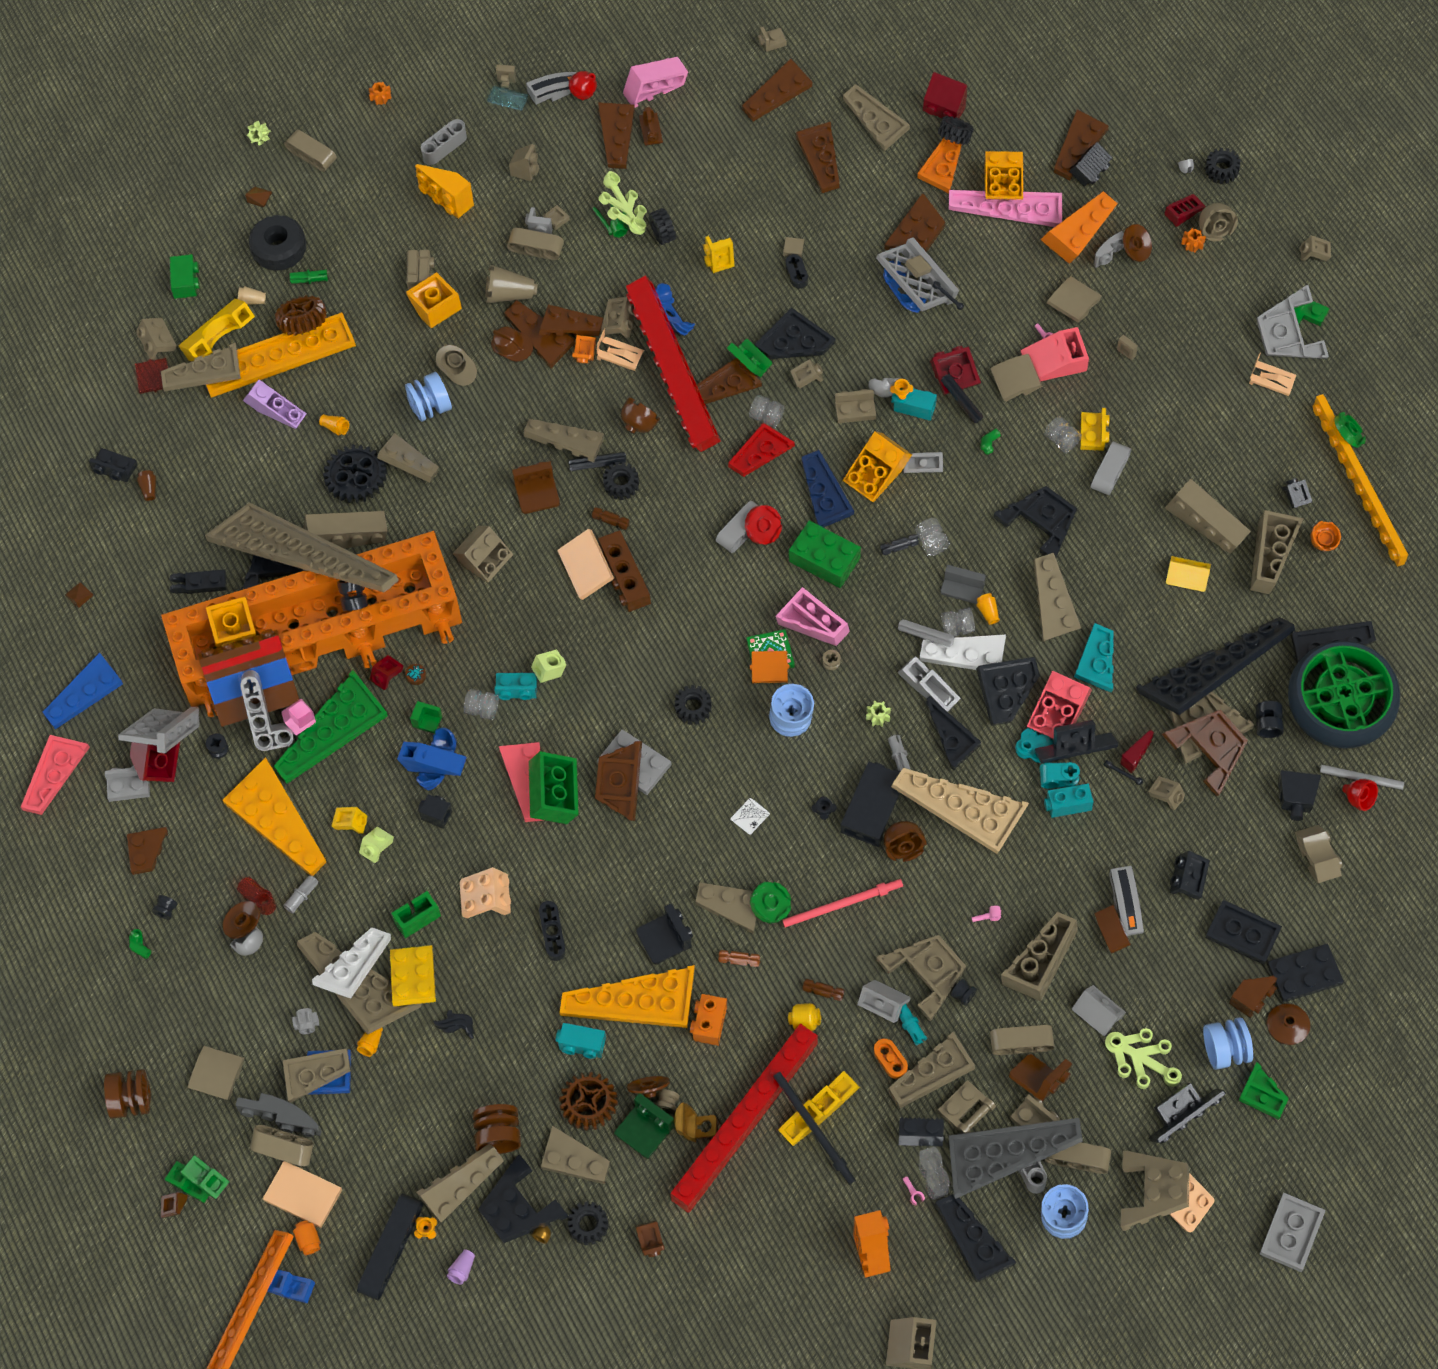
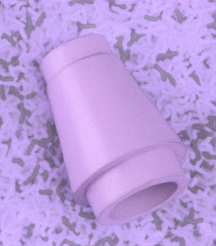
(460, 1269)

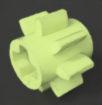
(258, 133)
(878, 719)

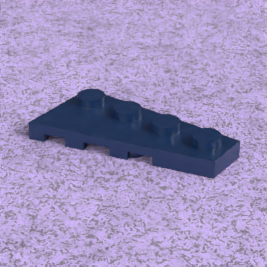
(825, 492)

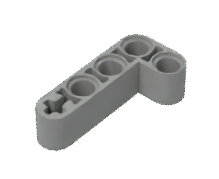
(260, 710)

